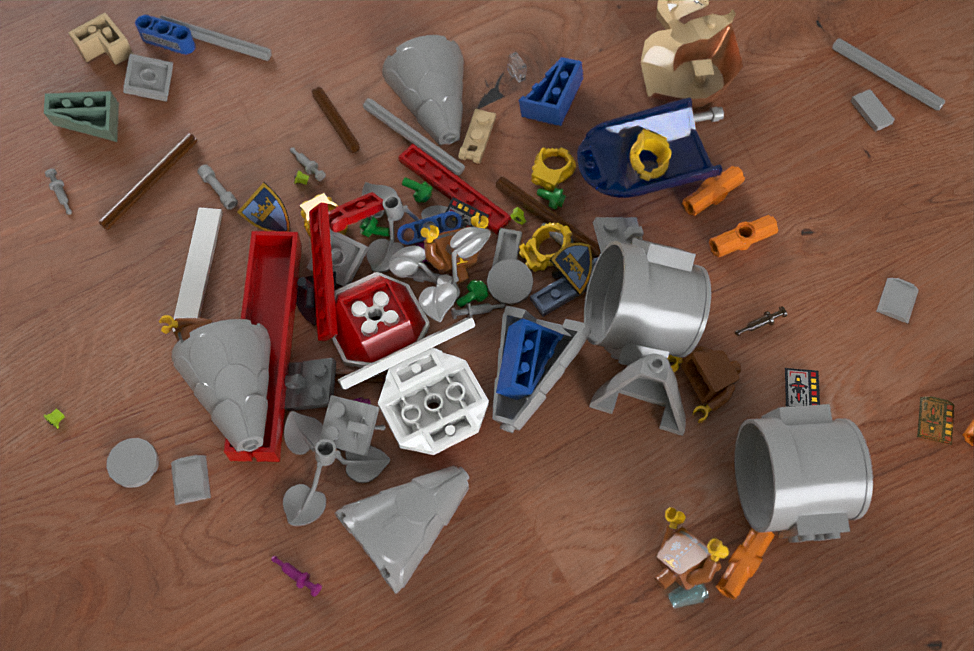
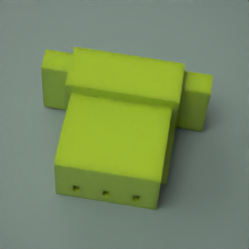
(302, 178)
(518, 216)
(54, 418)

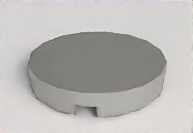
(510, 281)
(132, 462)

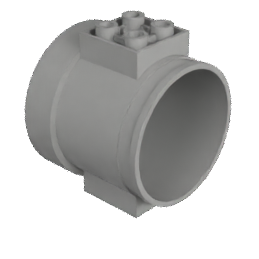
(646, 301)
(802, 473)

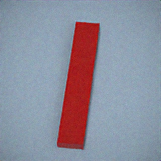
(452, 185)
(323, 272)

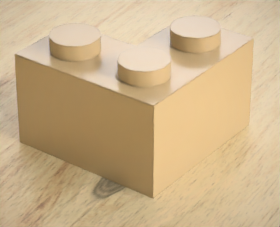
(101, 37)

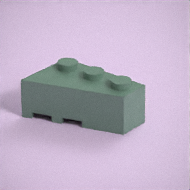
(84, 112)

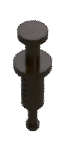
(764, 320)

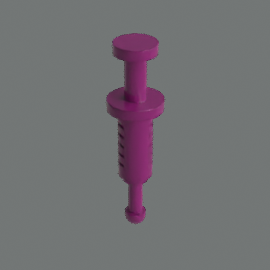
(301, 579)

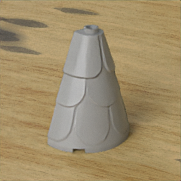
(429, 83)
(229, 376)
(650, 381)
(515, 413)
(405, 521)

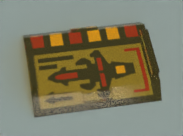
(936, 419)

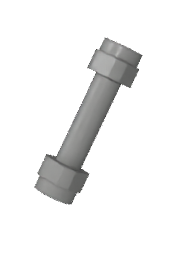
(715, 114)
(226, 198)

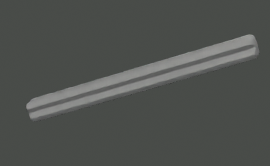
(224, 40)
(888, 74)
(414, 137)

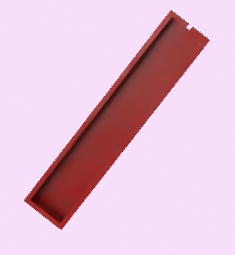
(271, 301)

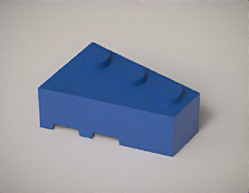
(554, 94)
(524, 358)

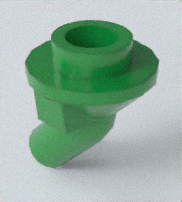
(422, 192)
(556, 198)
(369, 227)
(477, 291)

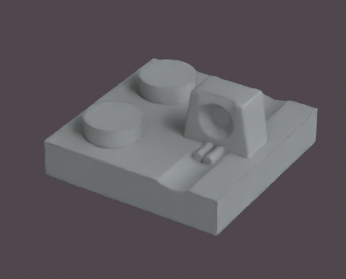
(148, 77)
(616, 229)
(346, 257)
(349, 424)

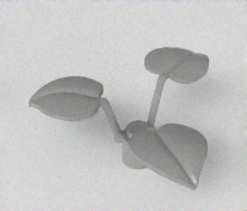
(382, 250)
(439, 299)
(302, 434)

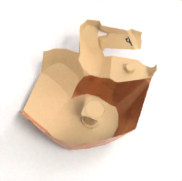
(690, 57)

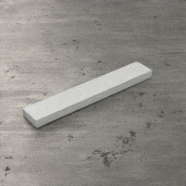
(198, 264)
(406, 353)

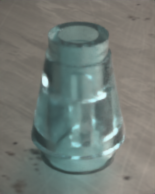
(682, 597)

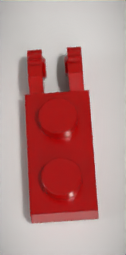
(354, 211)

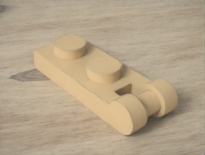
(477, 136)

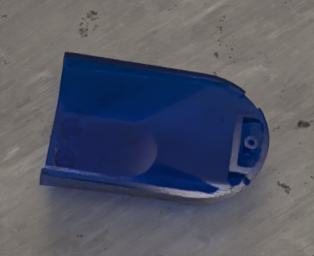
(606, 149)

